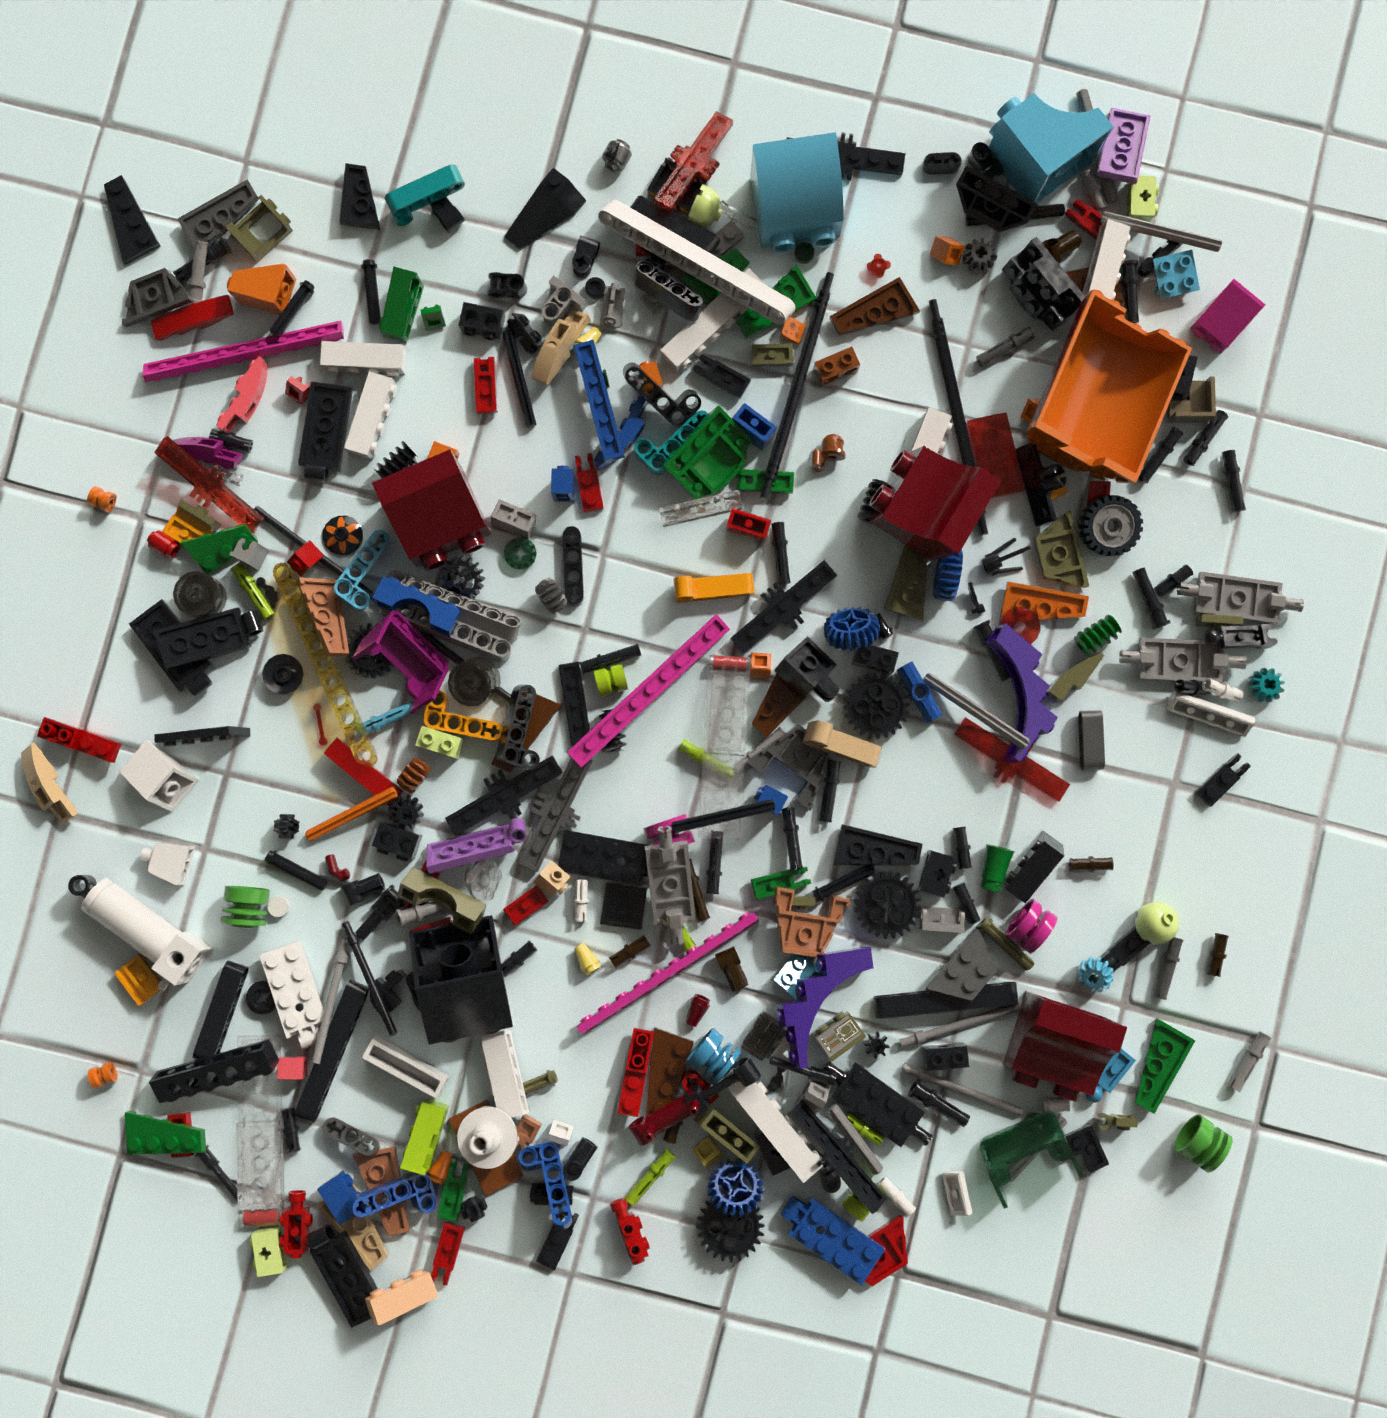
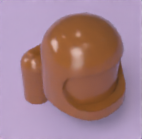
(830, 450)

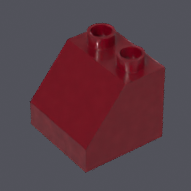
(433, 510)

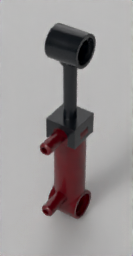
(691, 1103)

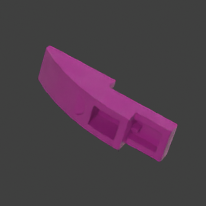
(210, 451)

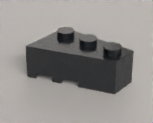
(1034, 867)

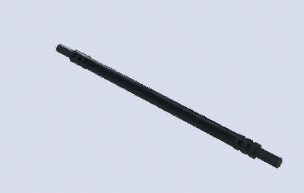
(797, 386)
(953, 396)

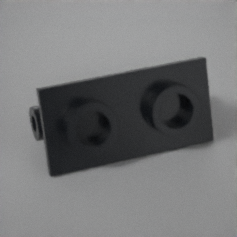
(520, 326)
(539, 1196)

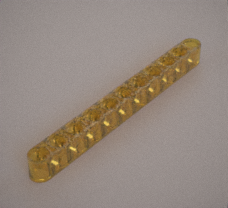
(327, 674)

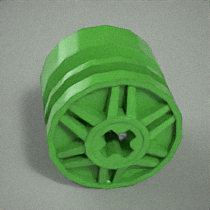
(245, 906)
(1203, 1143)

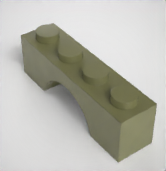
(421, 887)

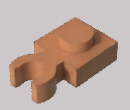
(527, 1130)

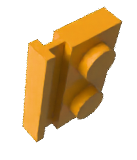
(185, 526)
(138, 979)

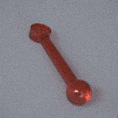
(322, 741)

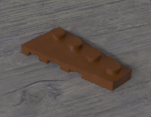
(879, 307)
(667, 1067)

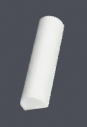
(1210, 713)

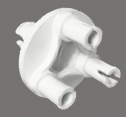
(497, 1131)

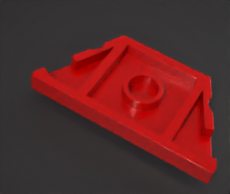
(895, 1255)

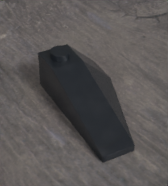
(547, 207)

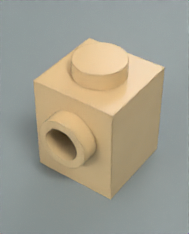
(552, 880)

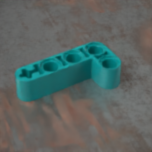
(423, 192)
(661, 453)

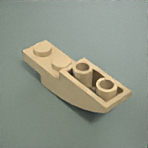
(556, 346)
(40, 779)

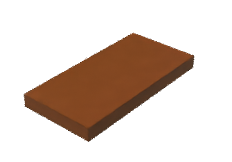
(493, 1178)

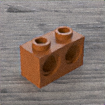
(836, 366)

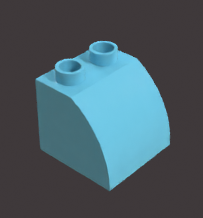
(797, 191)

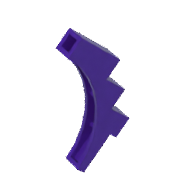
(1020, 661)
(812, 991)

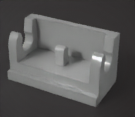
(513, 519)
(253, 556)
(942, 919)

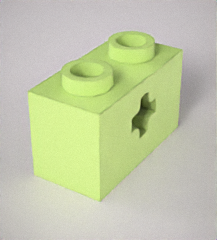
(1141, 198)
(440, 742)
(263, 1262)

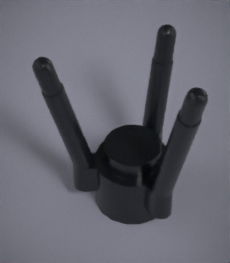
(992, 563)

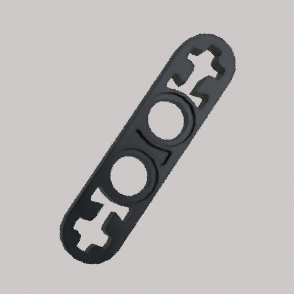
(573, 566)

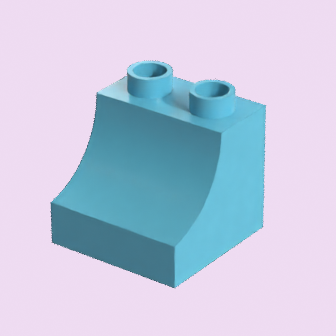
(1045, 145)

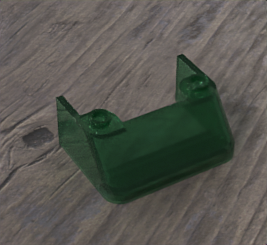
(1021, 1141)

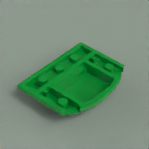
(709, 455)

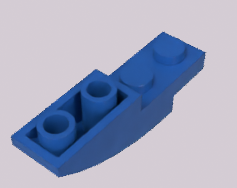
(630, 430)

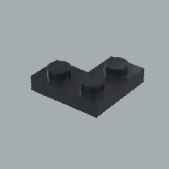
(1085, 1142)

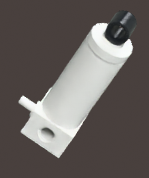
(174, 952)

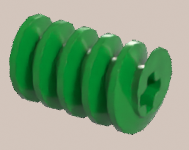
(1097, 634)

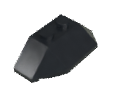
(992, 201)

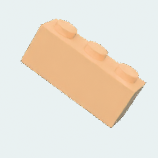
(400, 1297)

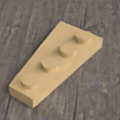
(363, 1235)

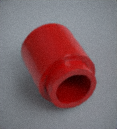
(163, 544)

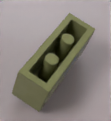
(727, 1134)

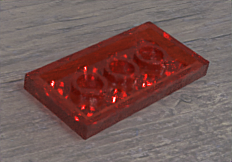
(996, 452)

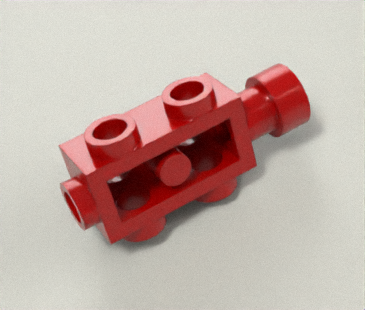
(294, 1227)
(631, 1236)

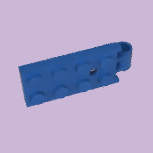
(839, 1243)

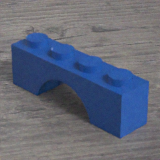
(392, 595)

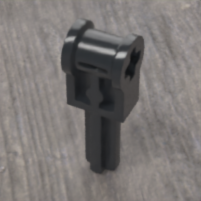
(383, 908)

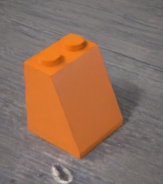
(263, 287)

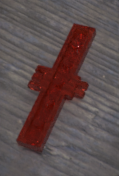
(693, 161)
(208, 484)
(997, 749)

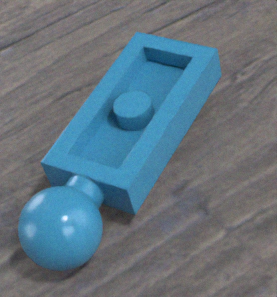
(1112, 1074)

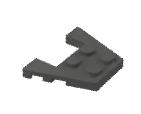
(800, 758)

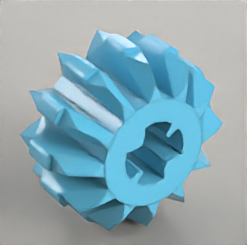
(1099, 968)

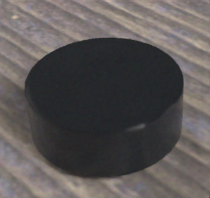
(595, 288)

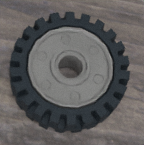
(1126, 525)

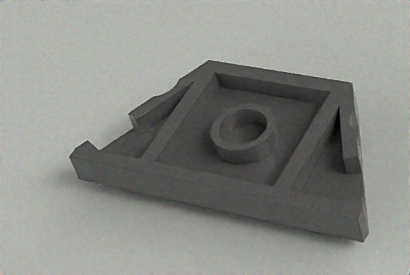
(154, 296)
(966, 971)

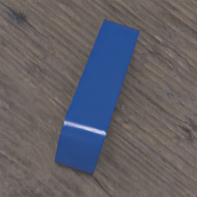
(552, 1185)
(390, 1198)

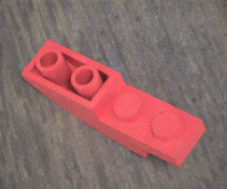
(251, 390)

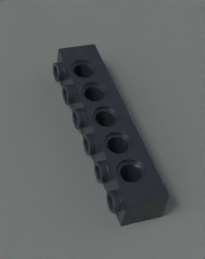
(214, 1071)

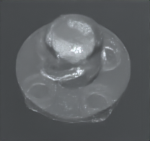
(482, 879)

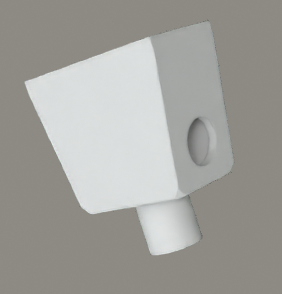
(169, 861)

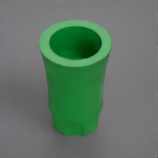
(995, 867)

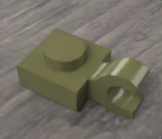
(1122, 1122)

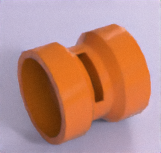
(102, 499)
(102, 1075)

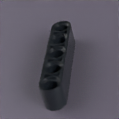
(679, 225)
(221, 1010)

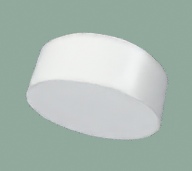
(278, 906)

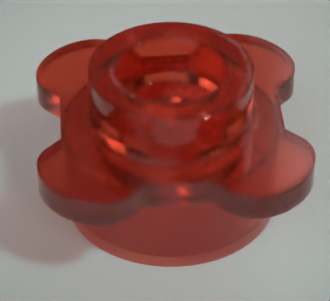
(878, 271)

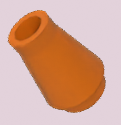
(440, 1168)

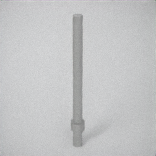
(340, 959)
(921, 1037)
(924, 1075)

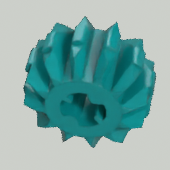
(1273, 689)

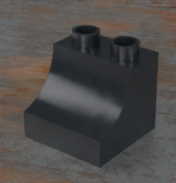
(459, 981)

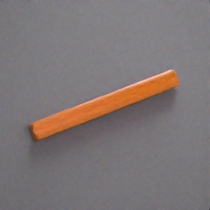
(351, 814)

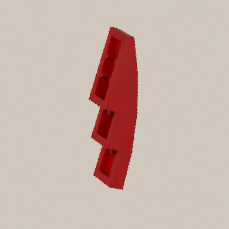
(192, 316)
(368, 777)

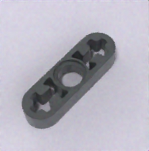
(335, 1135)

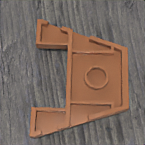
(805, 932)

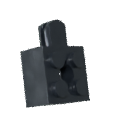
(817, 668)

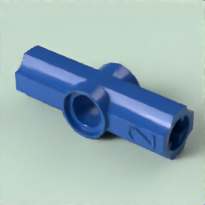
(911, 680)

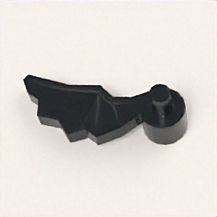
(270, 593)
(979, 608)
(776, 1080)

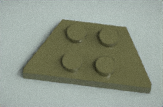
(1060, 553)

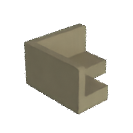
(1199, 404)

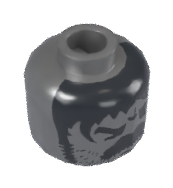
(616, 155)

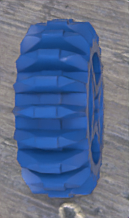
(947, 577)
(851, 628)
(742, 1191)

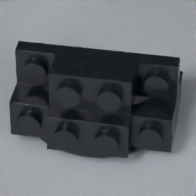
(1042, 285)

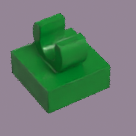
(433, 317)

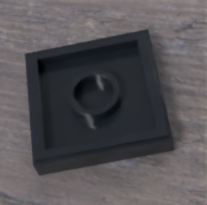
(623, 906)

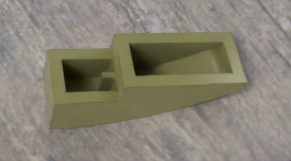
(1073, 678)

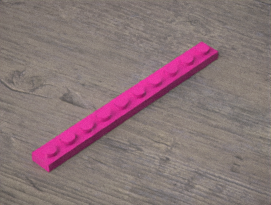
(242, 351)
(647, 691)
(660, 977)

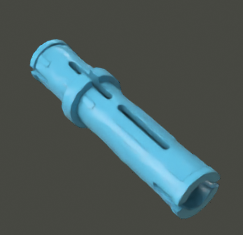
(387, 718)

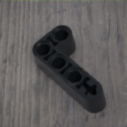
(674, 295)
(658, 392)
(521, 726)

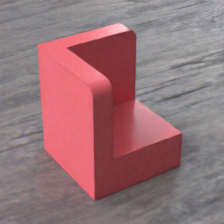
(292, 1067)

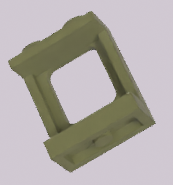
(248, 241)

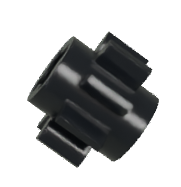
(286, 826)
(872, 1040)
(473, 1208)

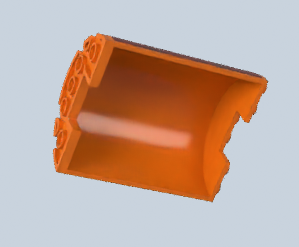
(1107, 392)

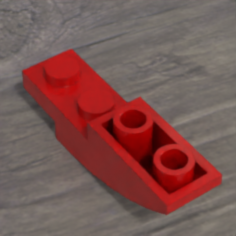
(79, 739)
(635, 1072)

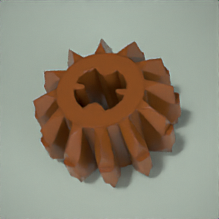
(413, 775)

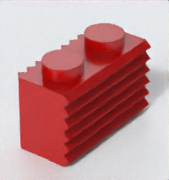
(748, 525)

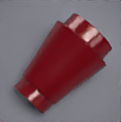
(697, 1008)

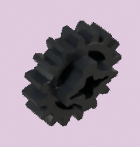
(465, 569)

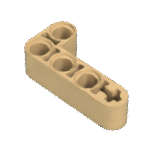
(825, 738)

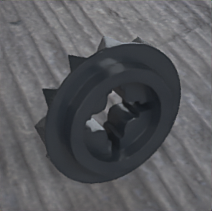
(253, 995)

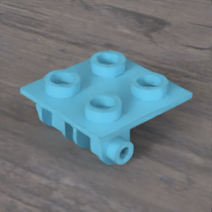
(1175, 274)
(796, 967)

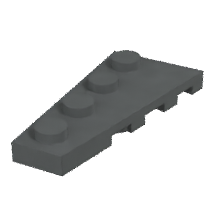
(209, 219)

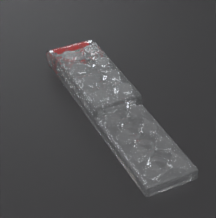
(724, 742)
(260, 1144)

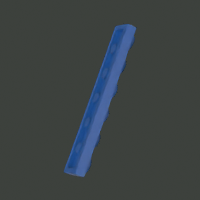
(599, 401)

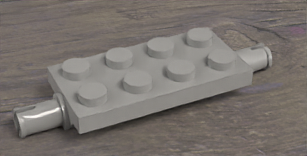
(1239, 596)
(1180, 660)
(670, 883)

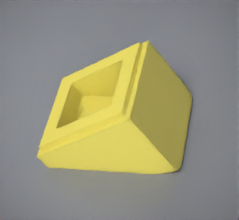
(708, 1152)

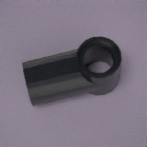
(359, 890)
(580, 1158)

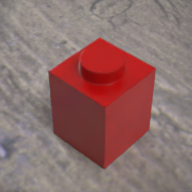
(305, 558)

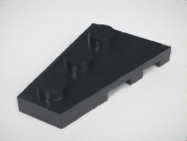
(357, 199)

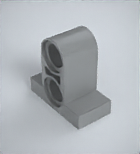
(561, 308)
(814, 1095)

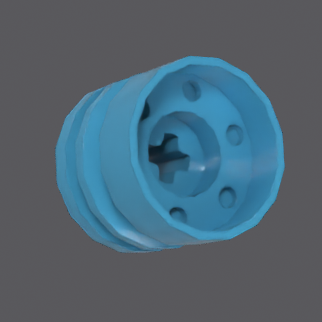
(713, 1056)

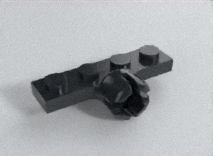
(1039, 483)

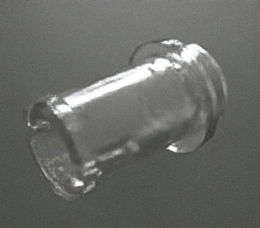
(231, 476)

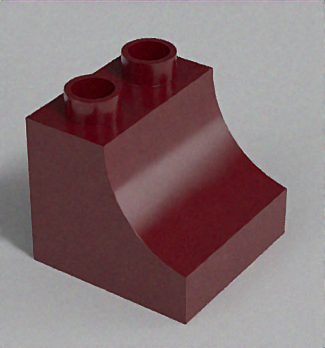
(932, 502)
(1061, 1046)

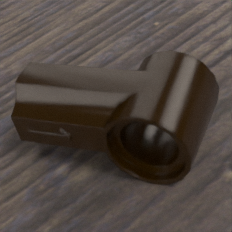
(1063, 245)
(730, 964)

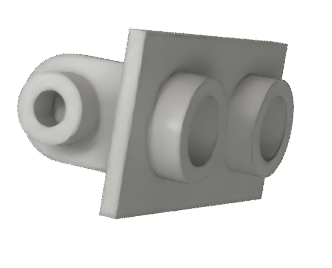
(612, 306)

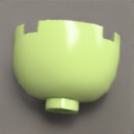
(705, 207)
(1157, 923)

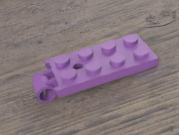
(475, 846)

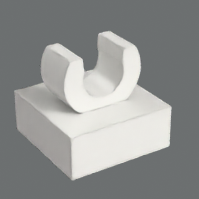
(560, 1133)

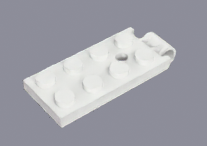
(290, 985)

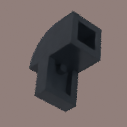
(389, 996)

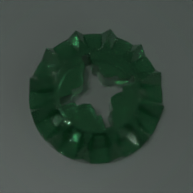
(514, 546)

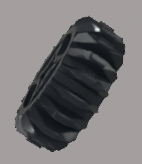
(378, 667)

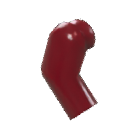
(334, 870)

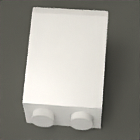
(158, 776)

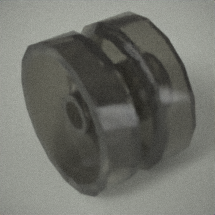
(189, 588)
(474, 681)

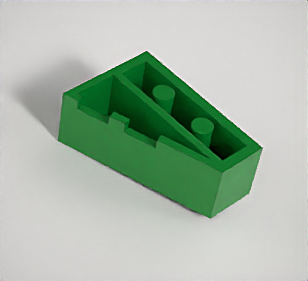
(401, 304)

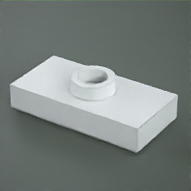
(957, 1193)

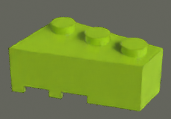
(424, 1136)

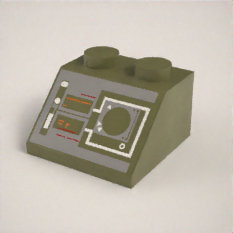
(839, 1035)

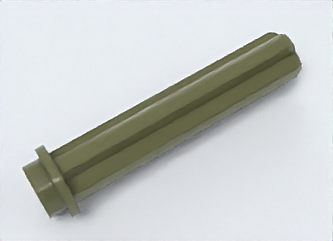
(1006, 944)
(539, 1082)

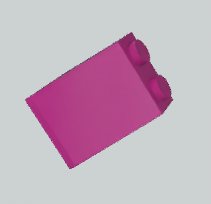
(1227, 316)

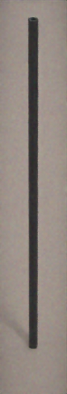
(338, 570)

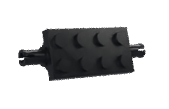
(878, 1104)

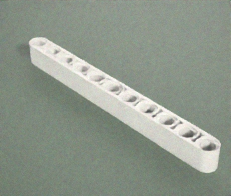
(697, 262)

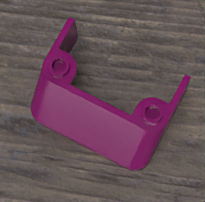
(409, 654)

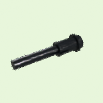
(813, 1073)
(224, 1179)

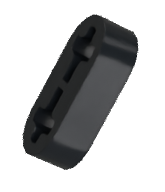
(942, 163)

